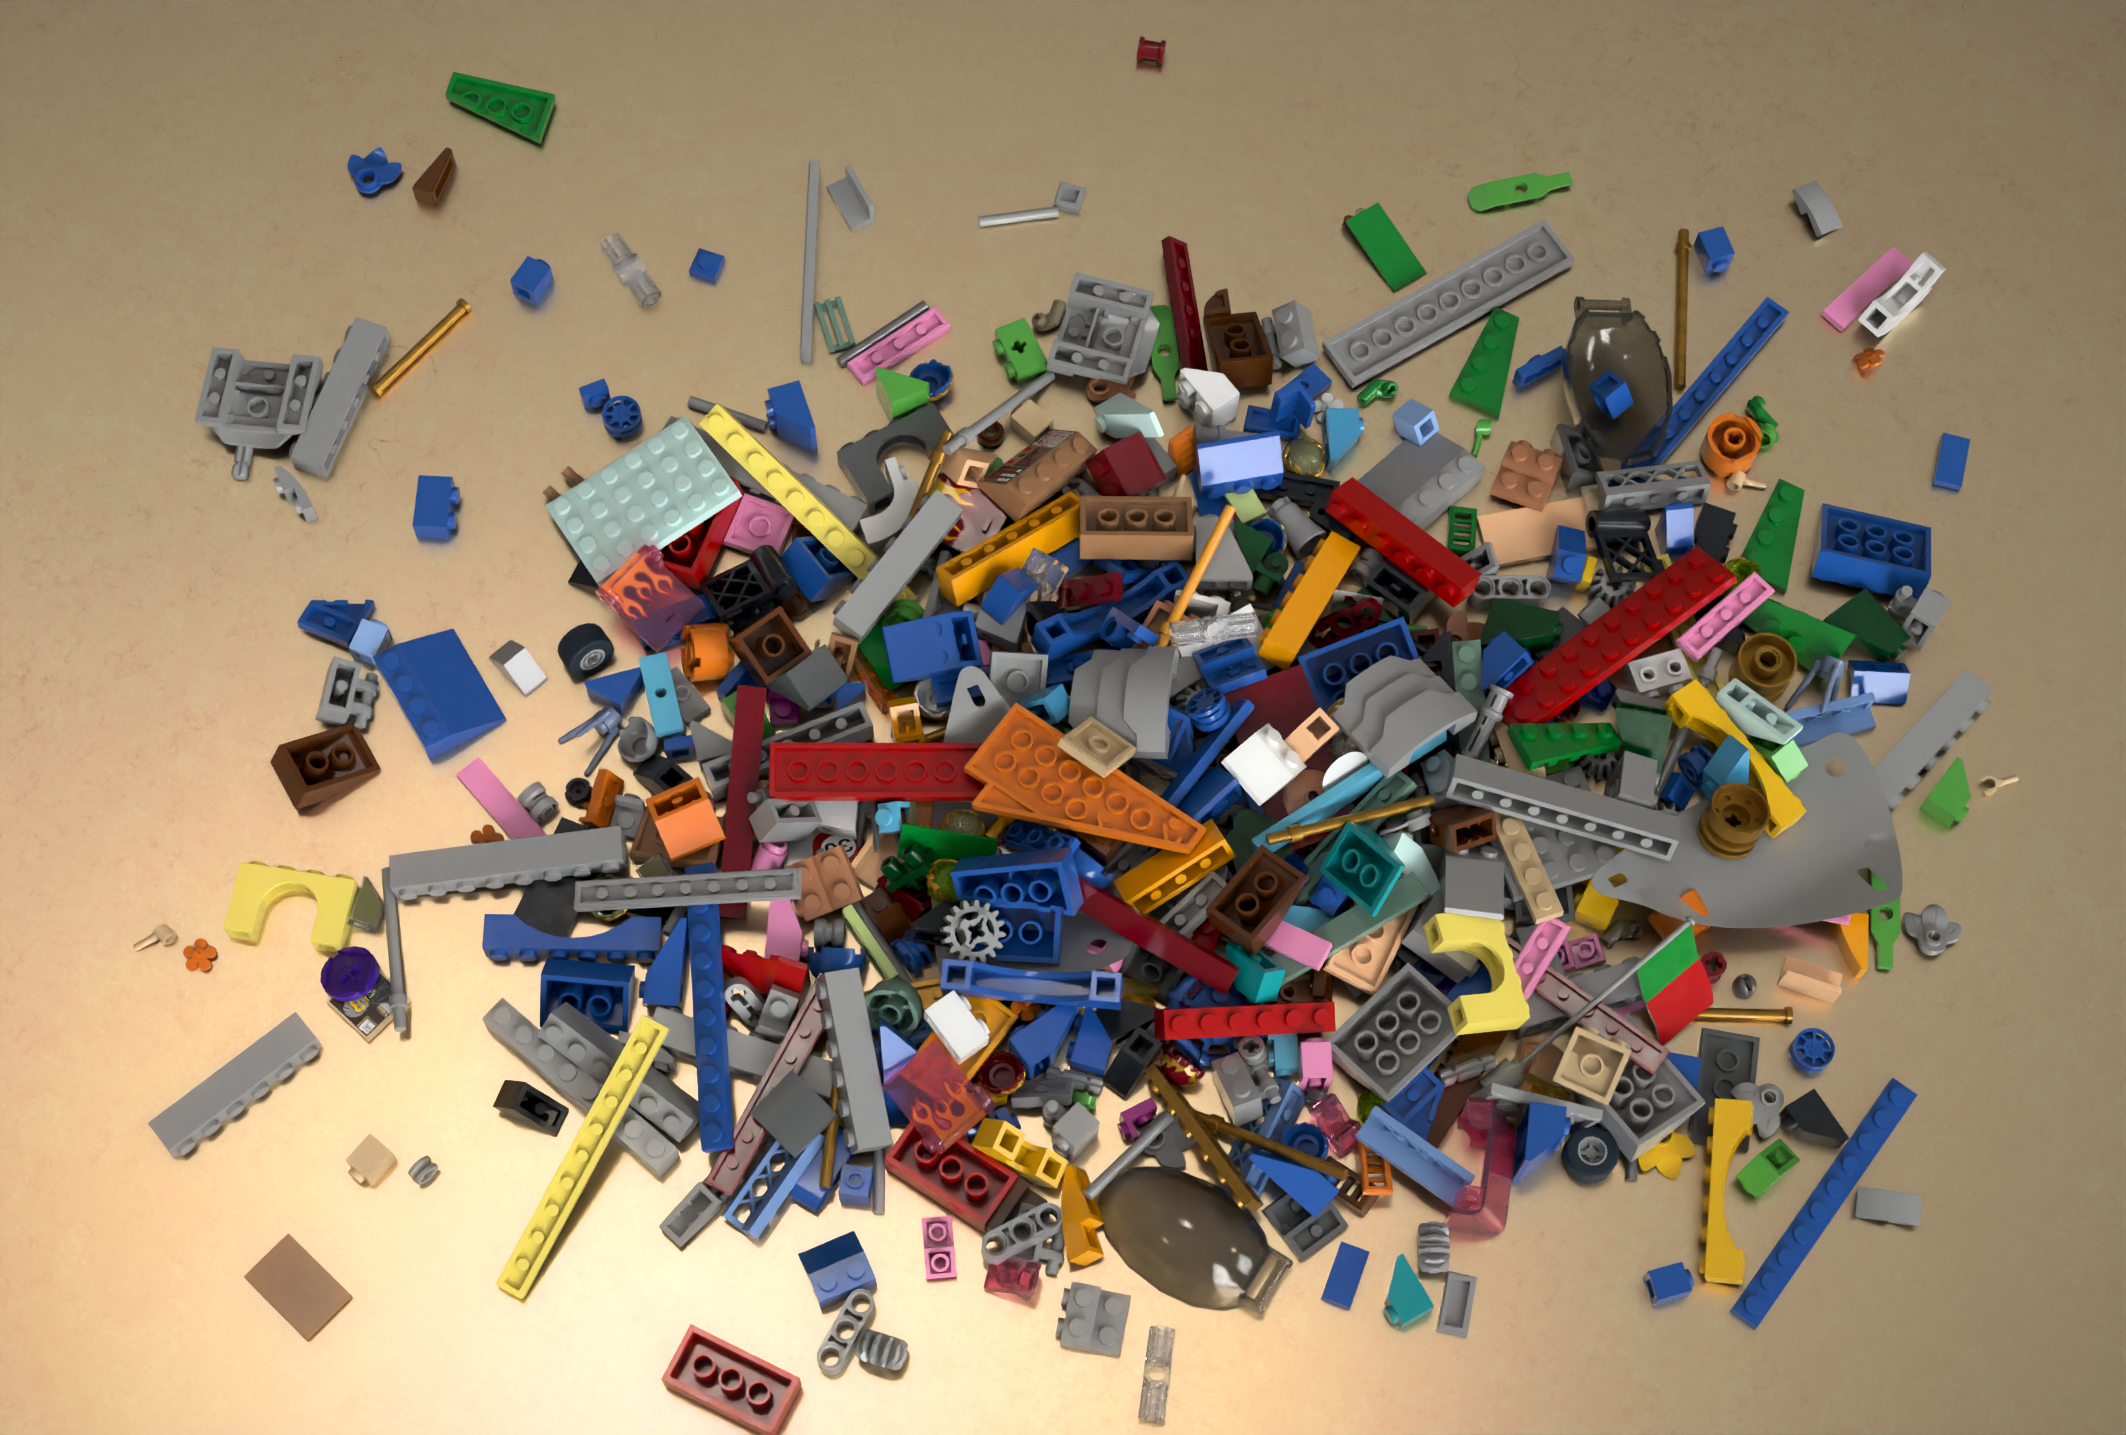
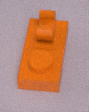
(602, 802)

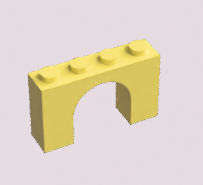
(260, 884)
(1484, 938)

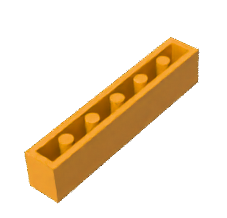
(1008, 549)
(1308, 601)

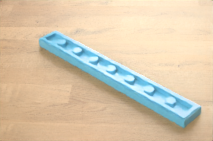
(1338, 796)

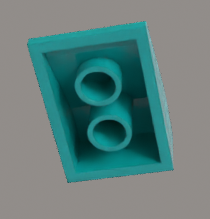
(1363, 866)

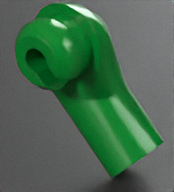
(1377, 388)
(1757, 411)

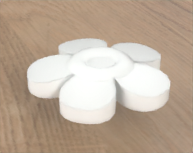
(1326, 399)

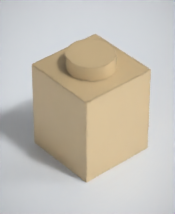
(1030, 421)
(370, 1160)

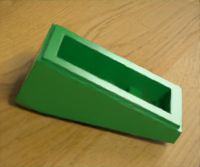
(1459, 549)

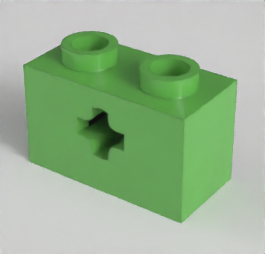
(1020, 351)

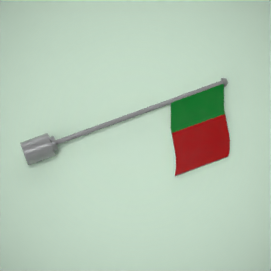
(1671, 988)

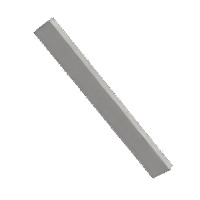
(810, 261)
(688, 889)

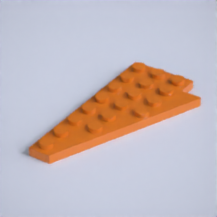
(1045, 785)

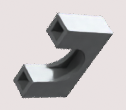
(861, 459)

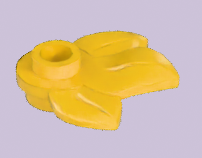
(1668, 1155)

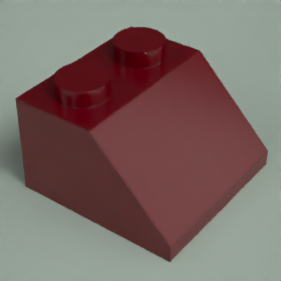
(1126, 468)

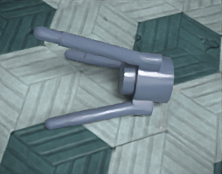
(1830, 670)
(603, 721)

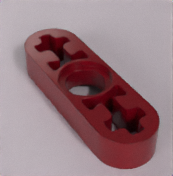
(1337, 633)

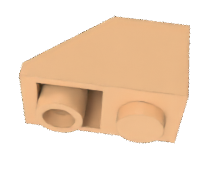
(968, 466)
(1312, 734)

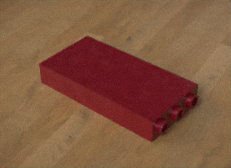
(1285, 704)

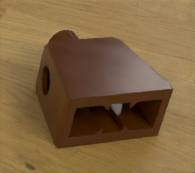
(1452, 831)

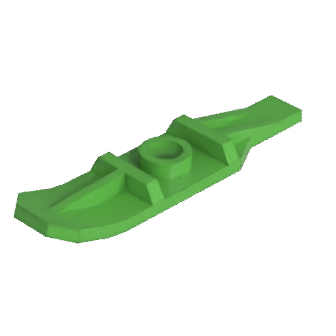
(1503, 191)
(1165, 366)
(1884, 931)

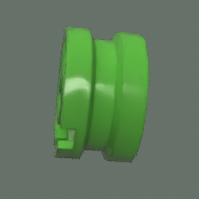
(903, 611)

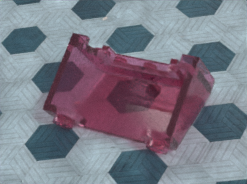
(1485, 1207)

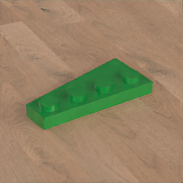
(508, 105)
(1487, 367)
(1776, 534)
(1805, 633)
(1558, 741)

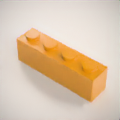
(1173, 871)

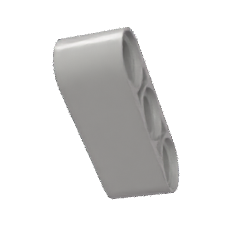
(1519, 584)
(1030, 1221)
(846, 1317)

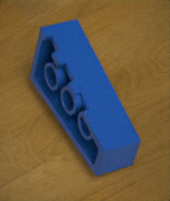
(1021, 879)

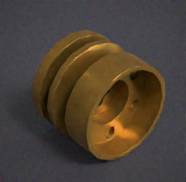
(1733, 821)

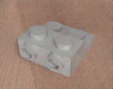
(1093, 1319)

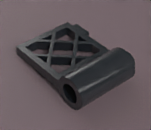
(1621, 529)
(766, 574)

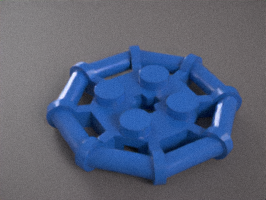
(1205, 997)

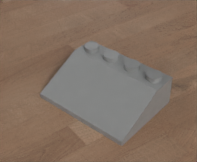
(1424, 478)
(1394, 1034)
(1645, 1106)

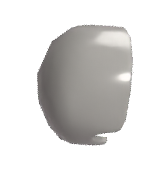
(637, 740)

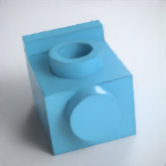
(889, 816)
(1283, 1055)

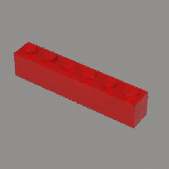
(1403, 542)
(1244, 1020)

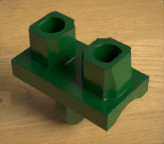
(1270, 574)
(909, 872)

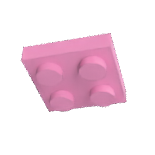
(759, 524)

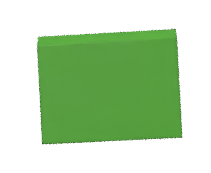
(900, 393)

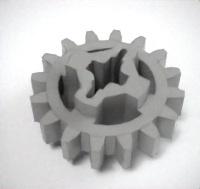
(961, 926)

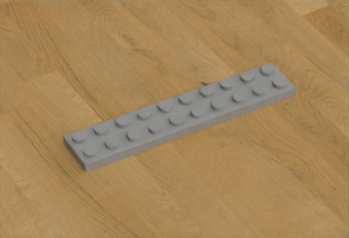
(1448, 303)

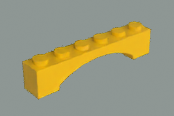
(1698, 711)
(1731, 1123)

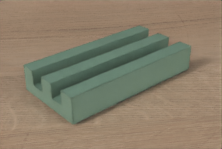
(829, 305)

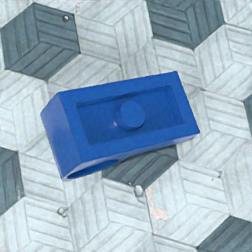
(1123, 631)

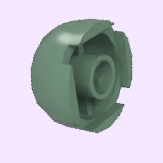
(896, 1003)

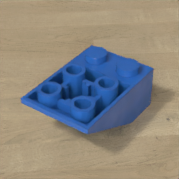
(932, 646)
(1043, 1039)

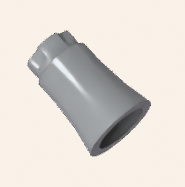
(1300, 529)

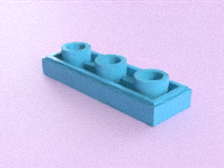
(659, 681)

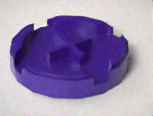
(350, 974)

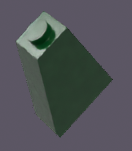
(1526, 624)
(1876, 629)
(1644, 729)

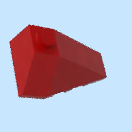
(765, 972)

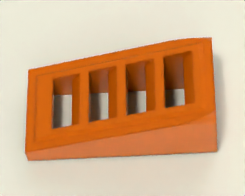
(1182, 451)
(1361, 1152)

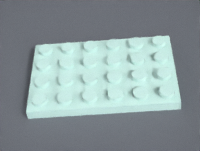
(643, 499)

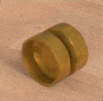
(1765, 665)

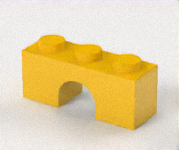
(1594, 908)
(1008, 1147)

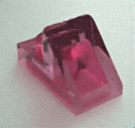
(1336, 1124)
(1013, 1277)

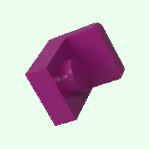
(782, 711)
(1137, 1115)

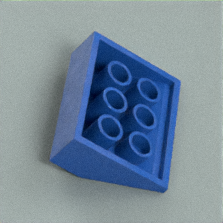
(1871, 551)
(1338, 663)
(439, 691)

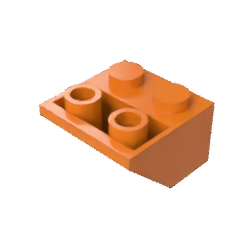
(685, 819)

